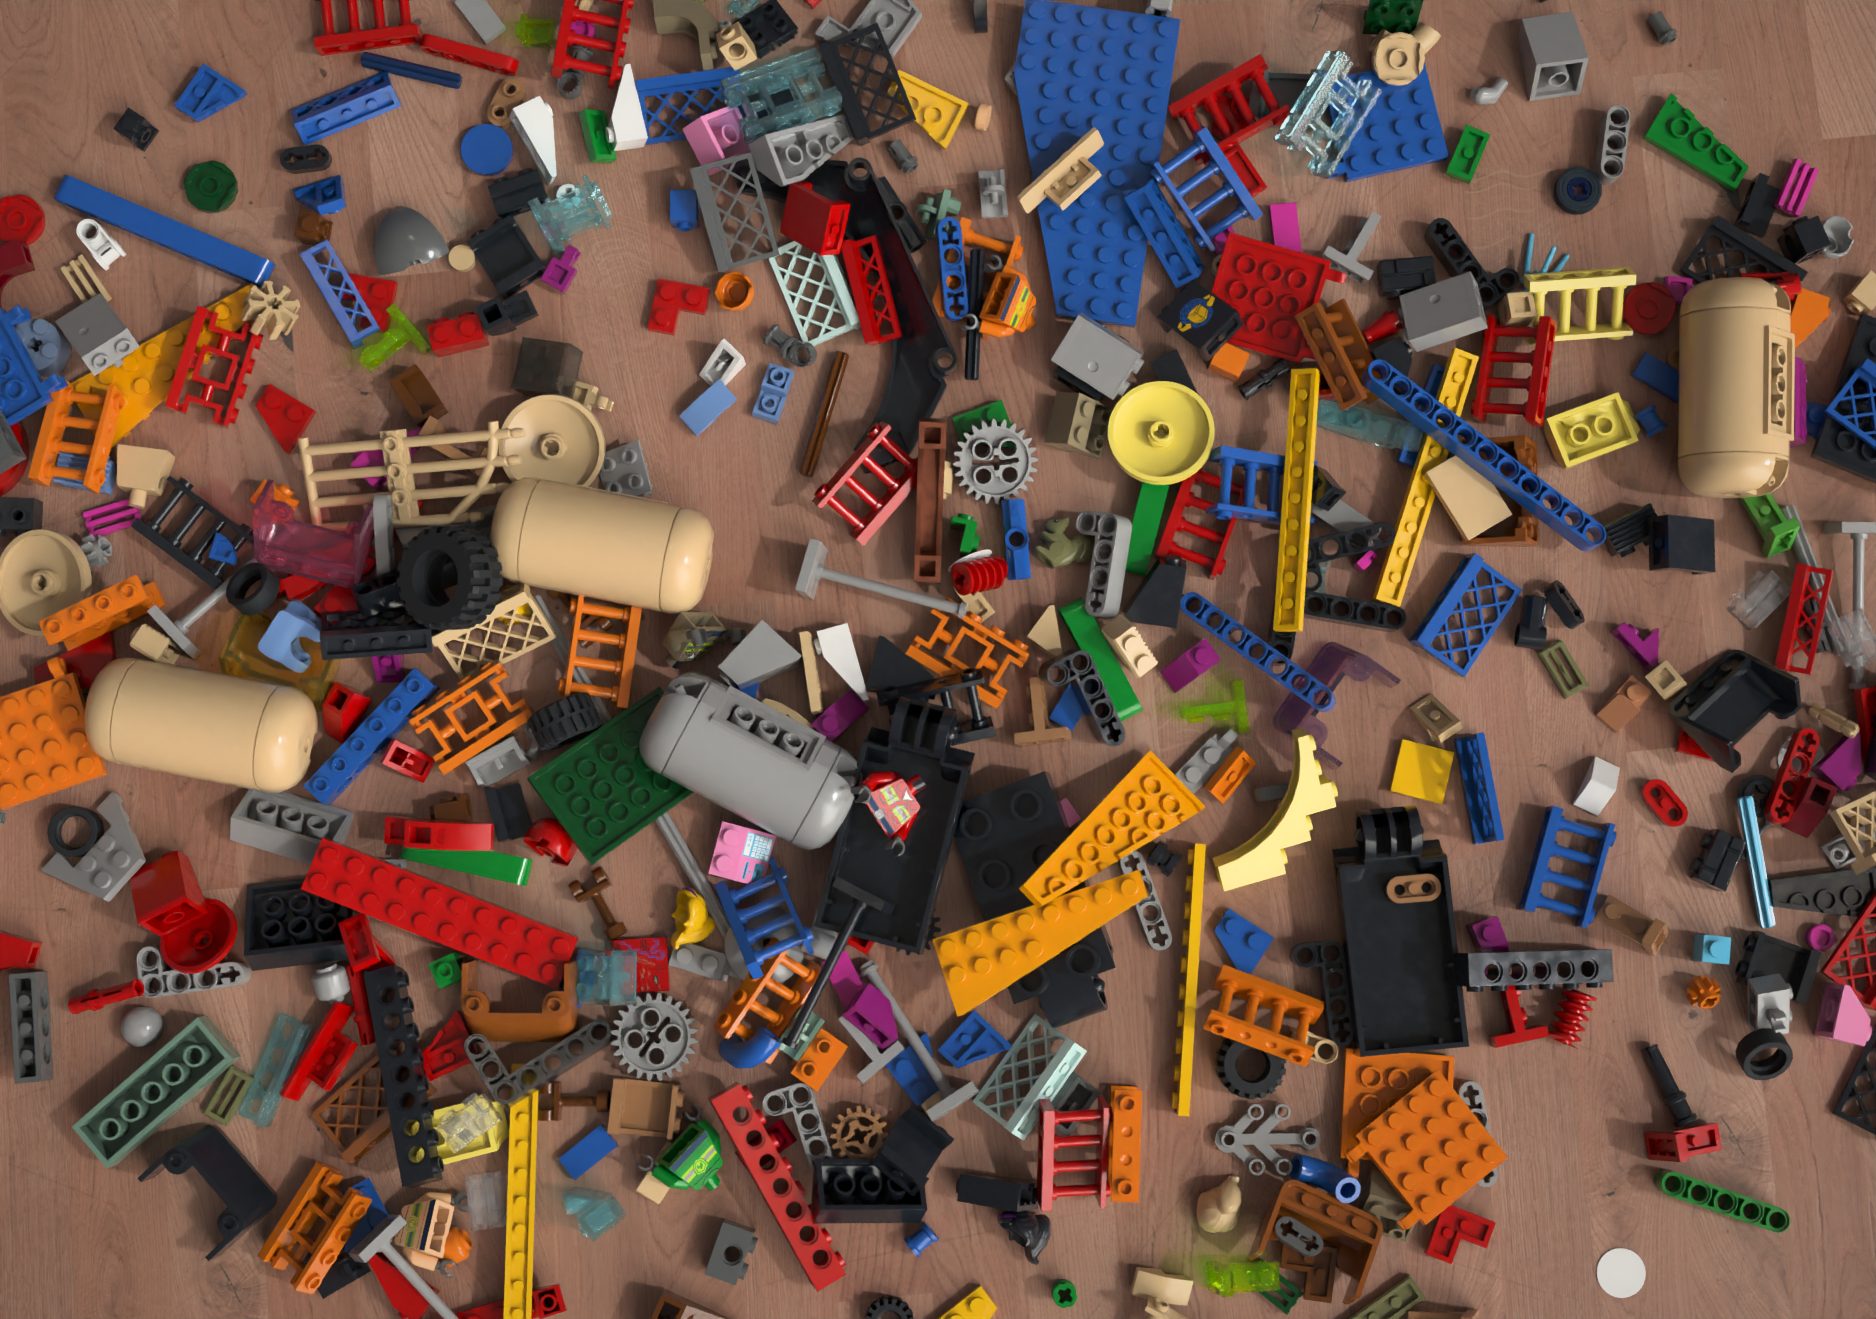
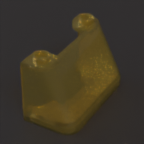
(243, 659)

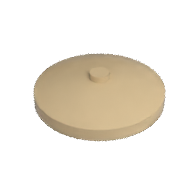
(559, 443)
(41, 577)

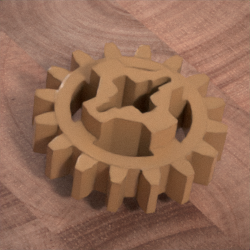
(854, 1122)

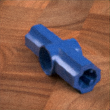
(1015, 522)

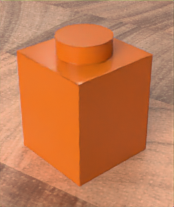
(1229, 362)

